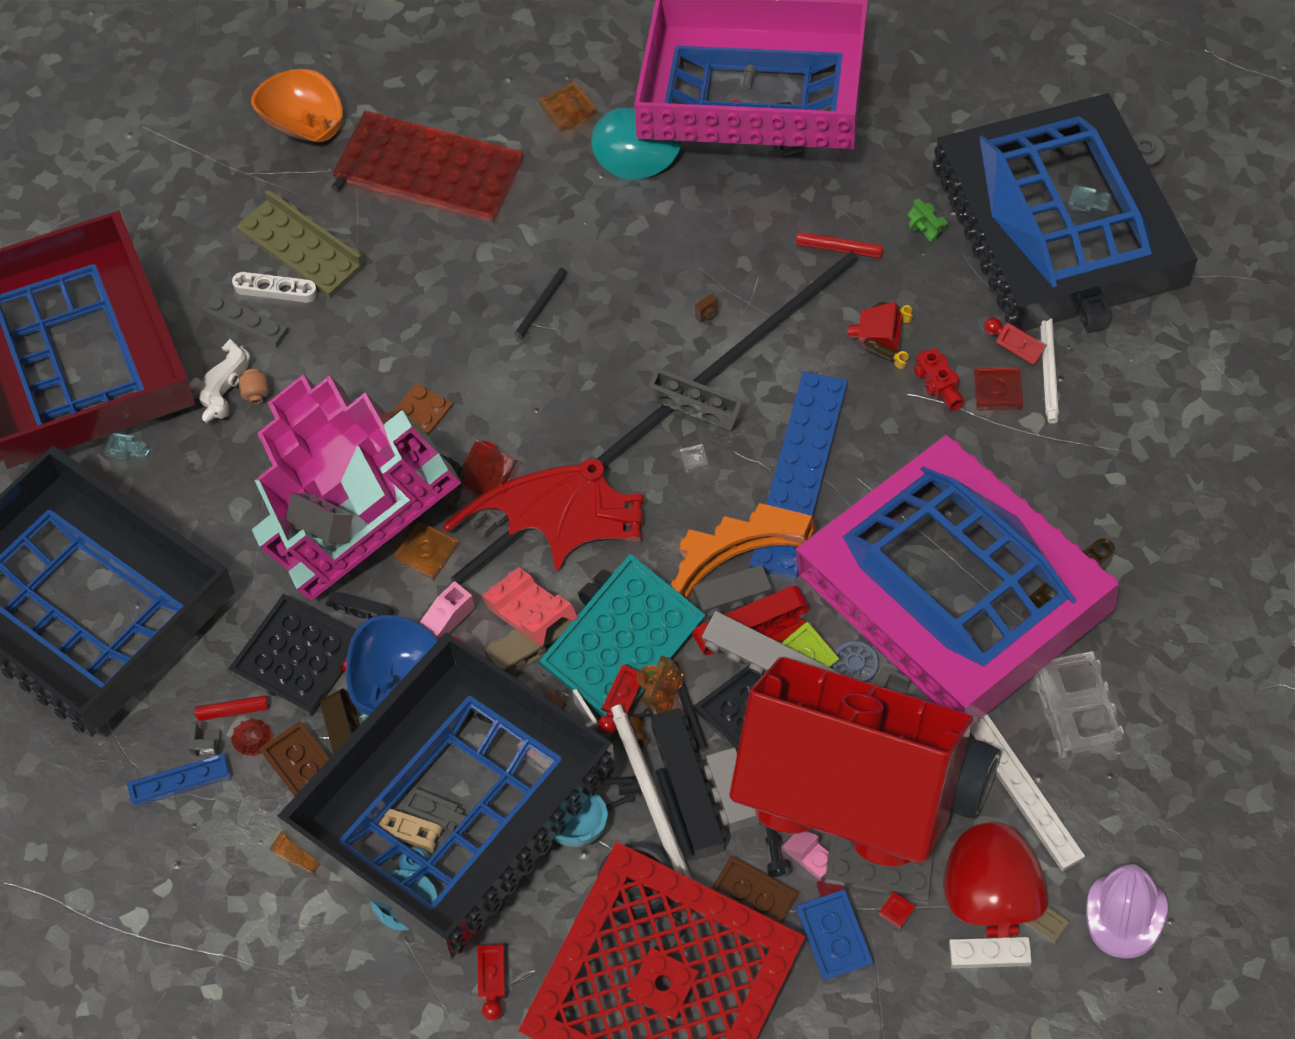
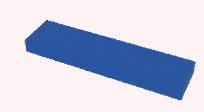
(178, 780)

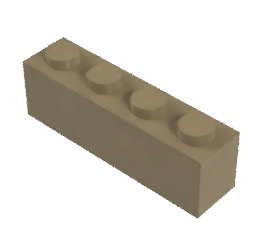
(518, 652)

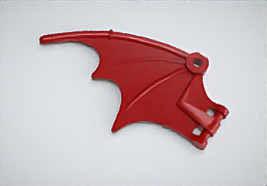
(564, 505)

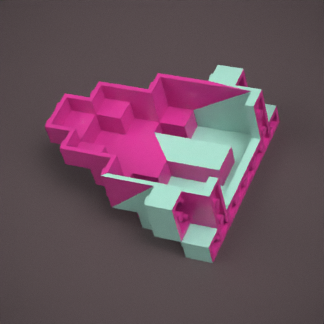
(351, 458)

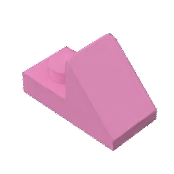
(808, 853)

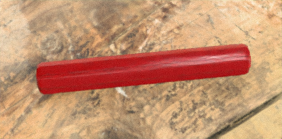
(839, 244)

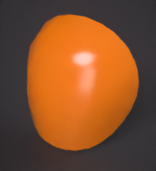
(299, 105)

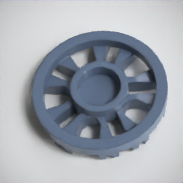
(855, 662)

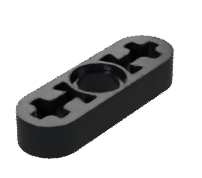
(356, 606)

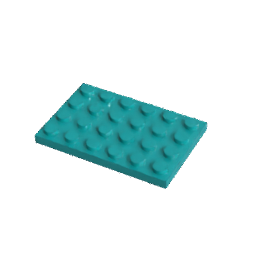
(625, 623)

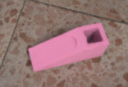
(448, 610)

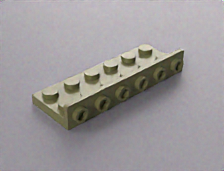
(301, 244)

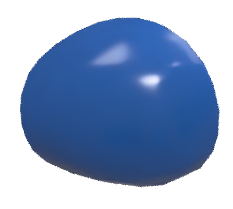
(381, 656)

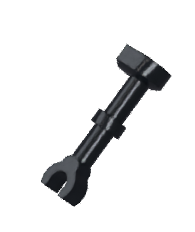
(776, 867)

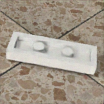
(990, 952)

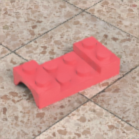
(527, 605)

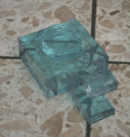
(1086, 198)
(122, 445)

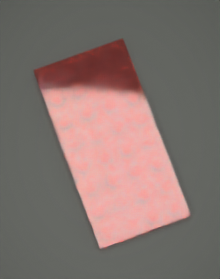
(428, 166)

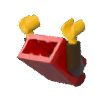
(881, 330)

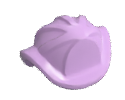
(1126, 912)

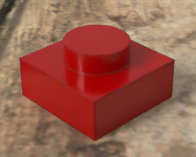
(896, 910)

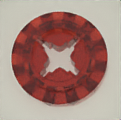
(252, 746)

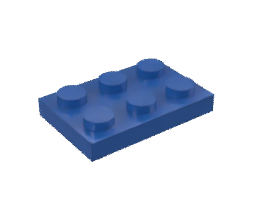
(834, 935)

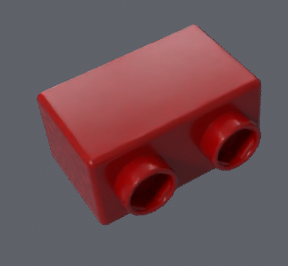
(849, 761)

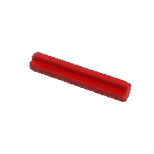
(231, 708)

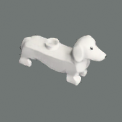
(219, 380)

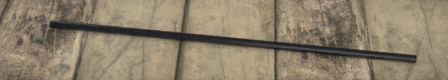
(659, 414)

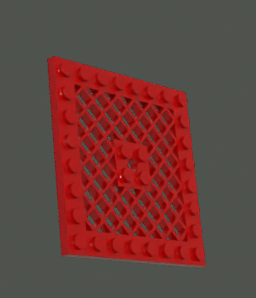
(691, 895)

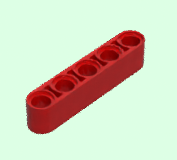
(762, 613)

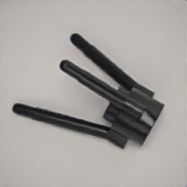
(626, 786)

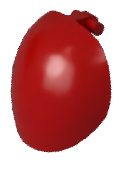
(994, 880)

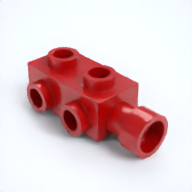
(930, 367)

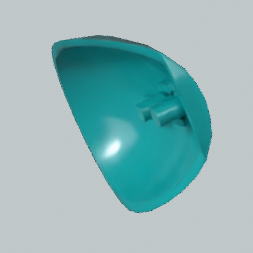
(625, 155)

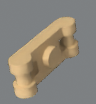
(408, 828)

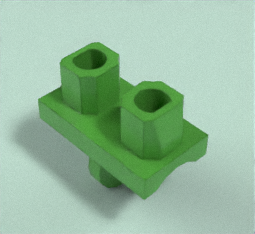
(923, 219)

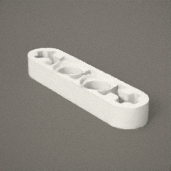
(273, 290)

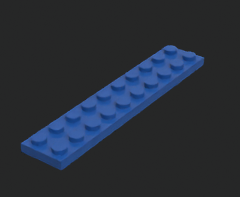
(802, 462)

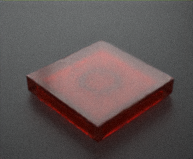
(998, 389)
(486, 467)

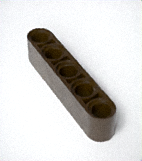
(1104, 545)
(339, 717)

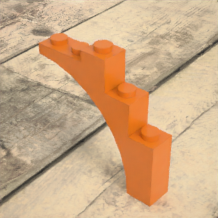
(732, 537)

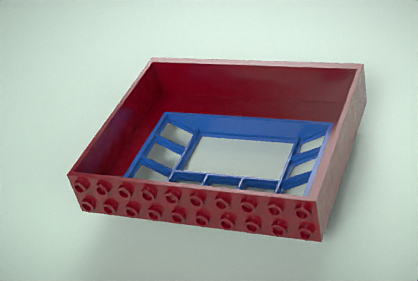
(107, 253)

